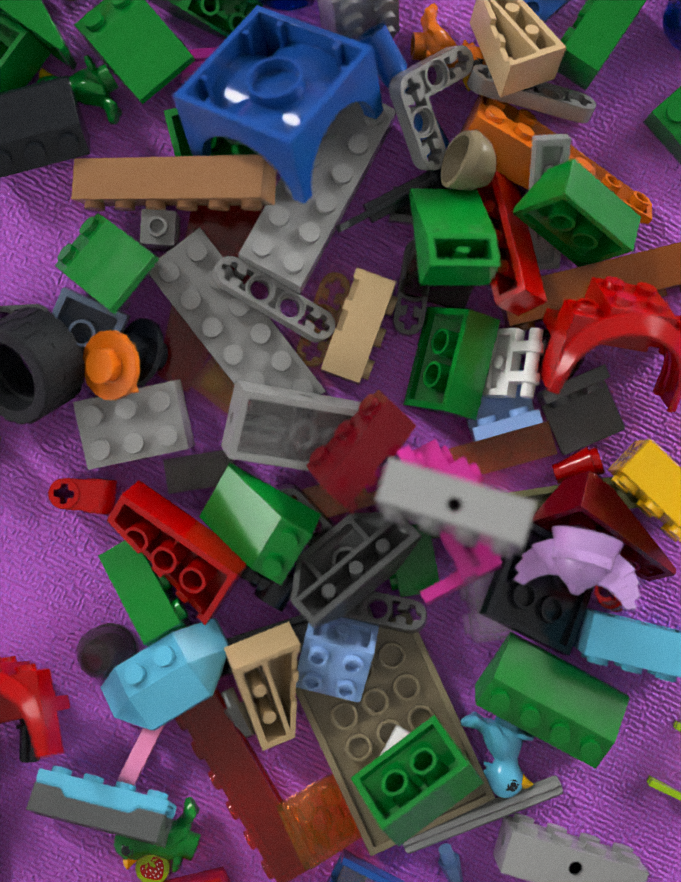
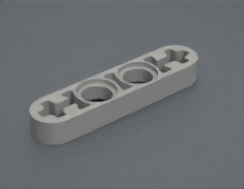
(541, 98)
(276, 294)

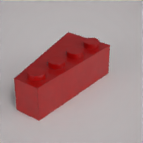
(178, 548)

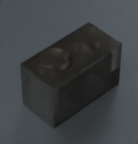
(195, 471)

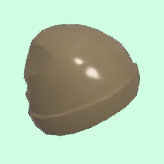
(468, 162)

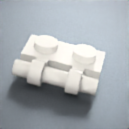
(506, 360)

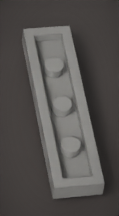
(545, 154)

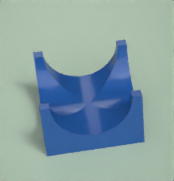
(278, 92)

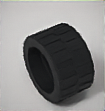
(51, 357)

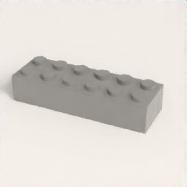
(294, 235)

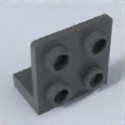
(581, 411)

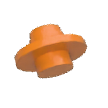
(111, 365)

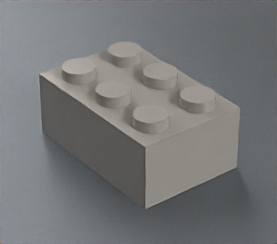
(135, 426)

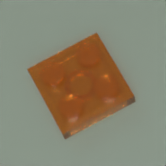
(318, 821)

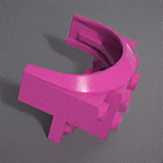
(470, 562)

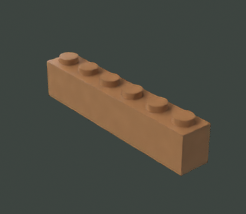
(174, 182)

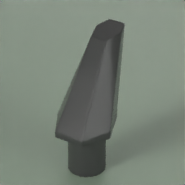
(237, 713)

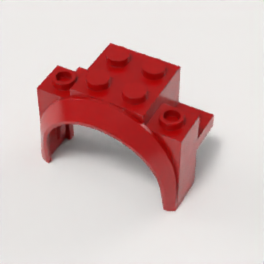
(618, 317)
(30, 696)

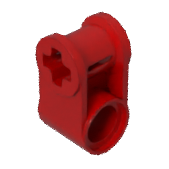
(90, 495)

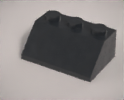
(40, 126)

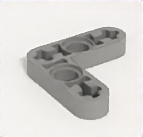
(419, 92)

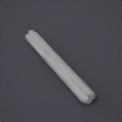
(487, 813)

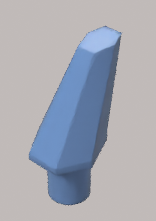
(450, 863)

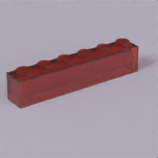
(245, 783)

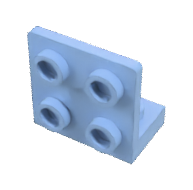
(503, 416)
(337, 658)

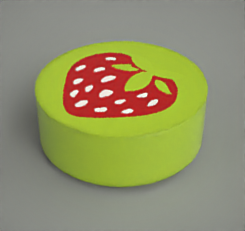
(152, 868)

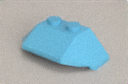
(167, 676)

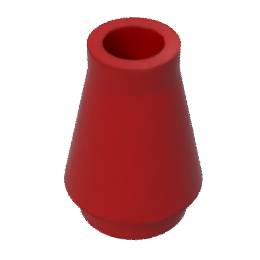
(578, 463)

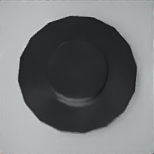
(150, 347)

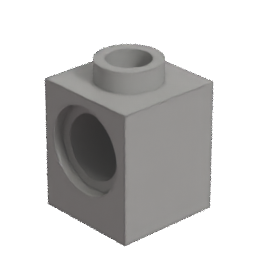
(159, 229)

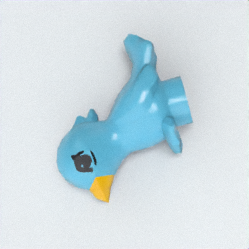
(504, 744)

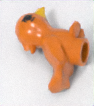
(436, 38)

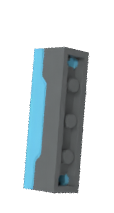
(102, 806)

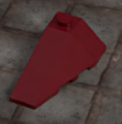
(594, 505)

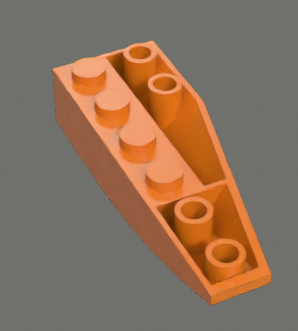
(512, 136)

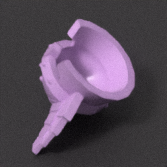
(582, 561)

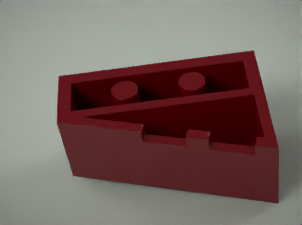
(360, 448)

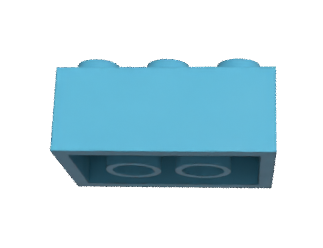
(630, 644)

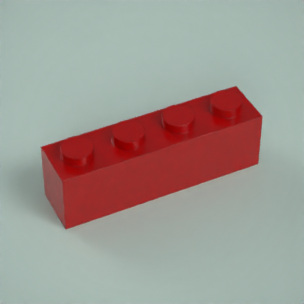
(518, 280)

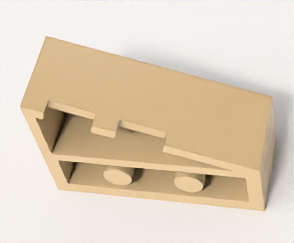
(515, 44)
(360, 327)
(267, 682)

